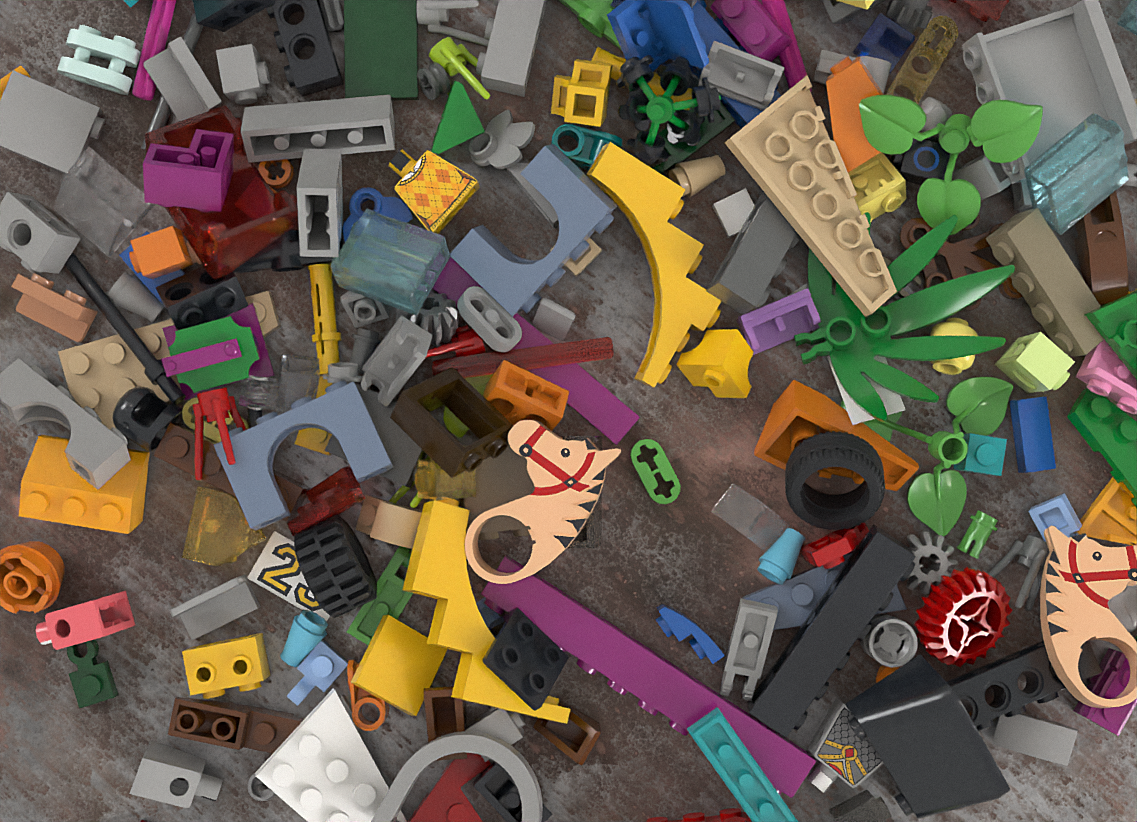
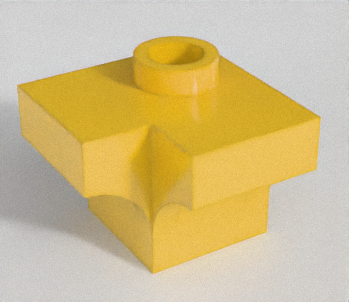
(584, 95)
(719, 363)

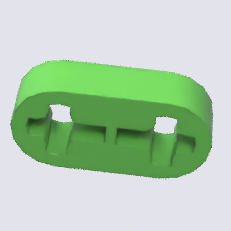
(663, 467)

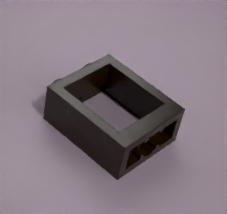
(468, 406)

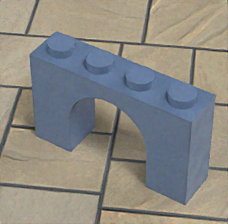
(580, 212)
(337, 412)

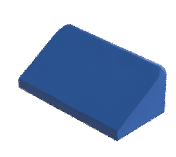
(1032, 434)

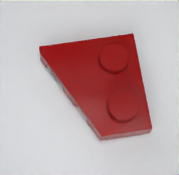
(831, 547)

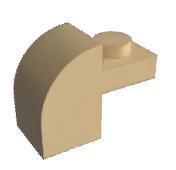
(388, 521)

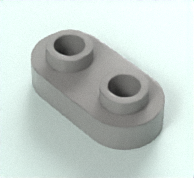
(489, 319)

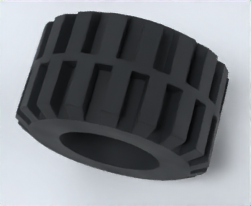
(335, 566)

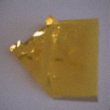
(218, 529)

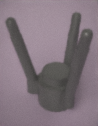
(1033, 558)

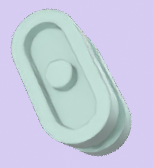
(88, 42)

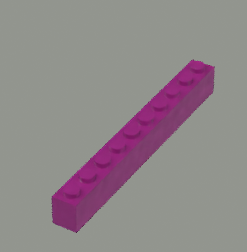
(643, 672)

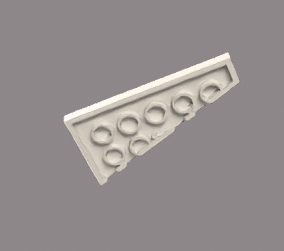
(326, 769)

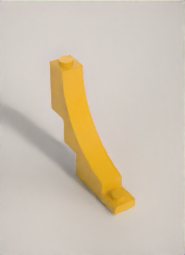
(440, 572)

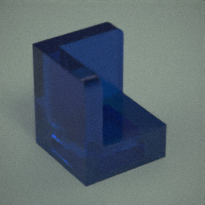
(885, 41)

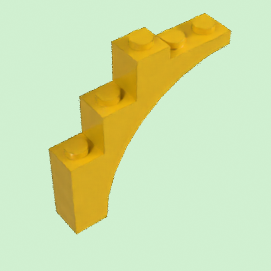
(679, 303)

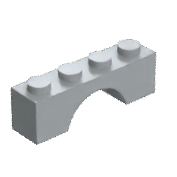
(92, 448)

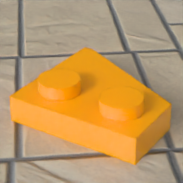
(1111, 515)

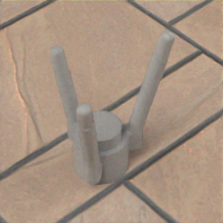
(437, 11)

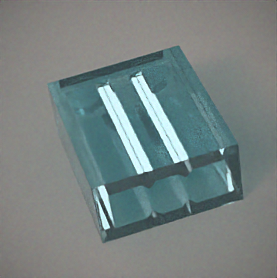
(1078, 172)
(390, 261)

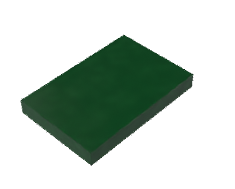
(381, 48)

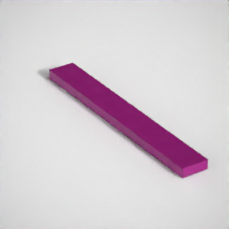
(585, 392)

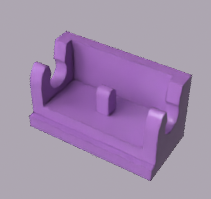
(779, 321)

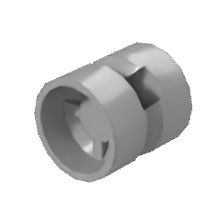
(890, 641)

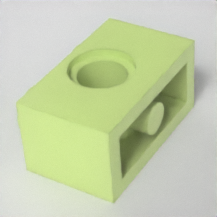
(1035, 363)

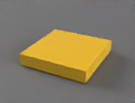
(398, 665)

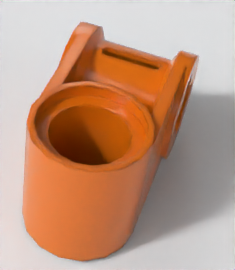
(359, 698)

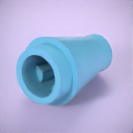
(780, 559)
(303, 637)

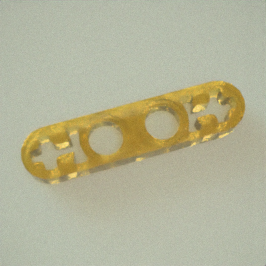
(919, 82)

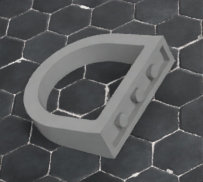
(466, 742)

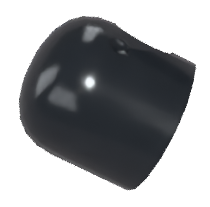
(144, 417)

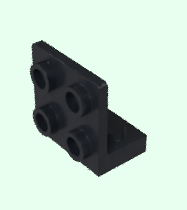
(524, 657)

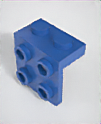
(658, 29)

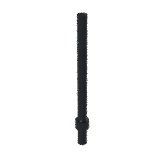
(153, 368)

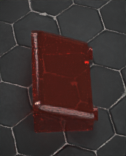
(251, 211)

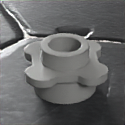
(342, 371)

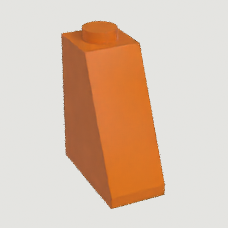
(845, 89)

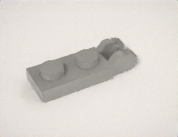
(748, 645)

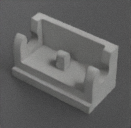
(741, 75)
(396, 359)

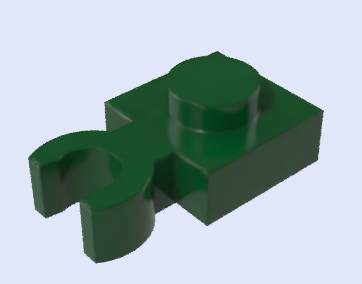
(92, 680)

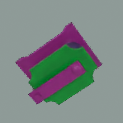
(217, 352)

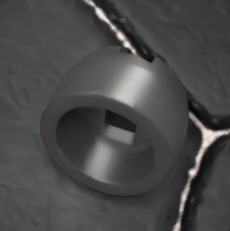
(264, 795)

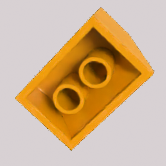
(60, 495)

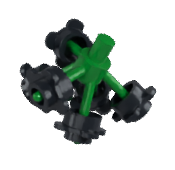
(645, 106)

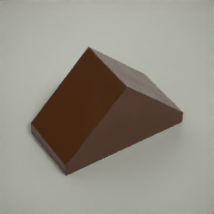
(444, 716)
(573, 738)

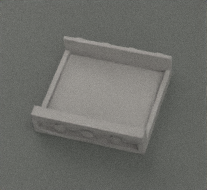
(1057, 63)

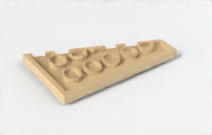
(810, 186)
(107, 368)

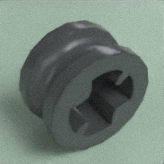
(433, 81)

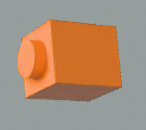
(160, 253)

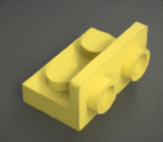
(878, 186)

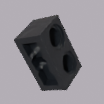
(200, 298)

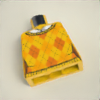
(432, 188)

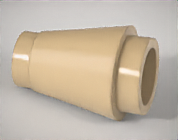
(697, 174)

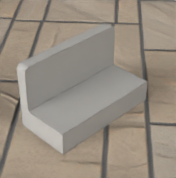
(182, 81)
(217, 607)

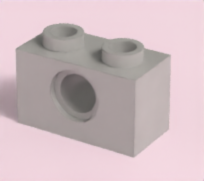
(35, 234)

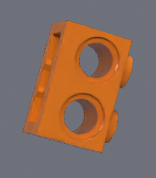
(525, 396)

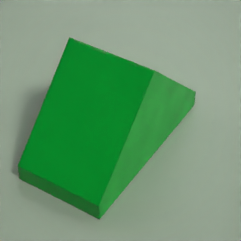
(458, 121)

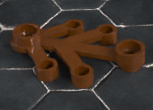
(957, 256)

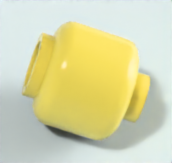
(953, 327)

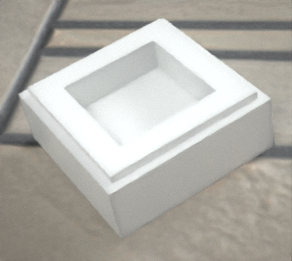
(734, 211)

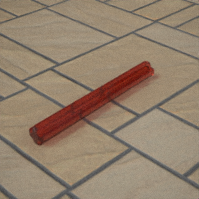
(528, 357)

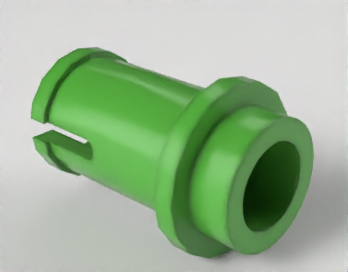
(979, 530)

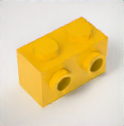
(226, 665)

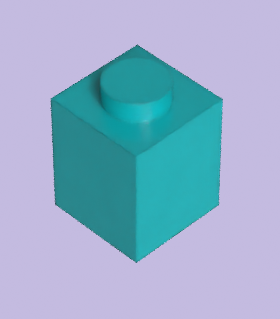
(983, 455)

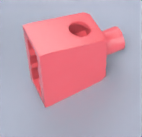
(86, 621)

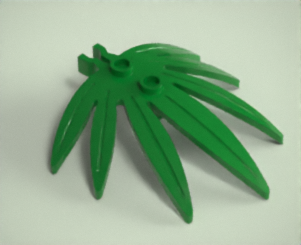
(857, 339)

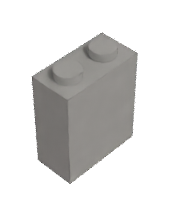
(46, 123)
(320, 202)

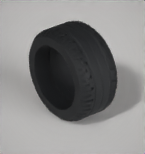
(840, 510)

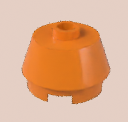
(30, 576)

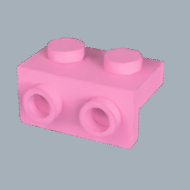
(1109, 377)

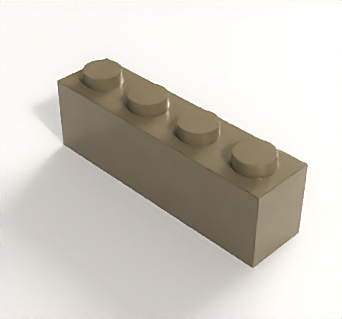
(1047, 281)

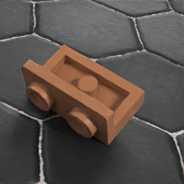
(53, 309)

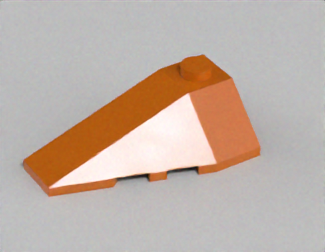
(806, 412)

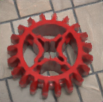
(963, 617)

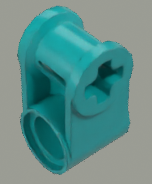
(588, 143)

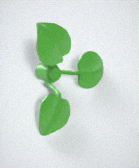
(999, 125)
(979, 410)

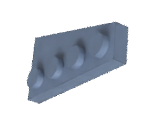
(803, 591)

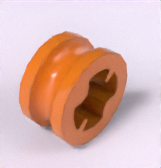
(280, 182)

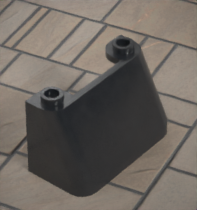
(926, 741)

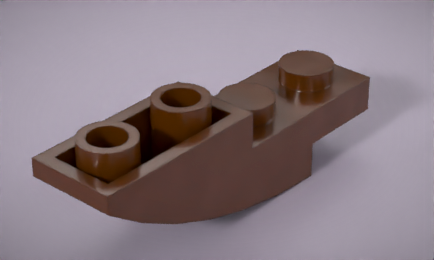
(1103, 251)
(231, 724)

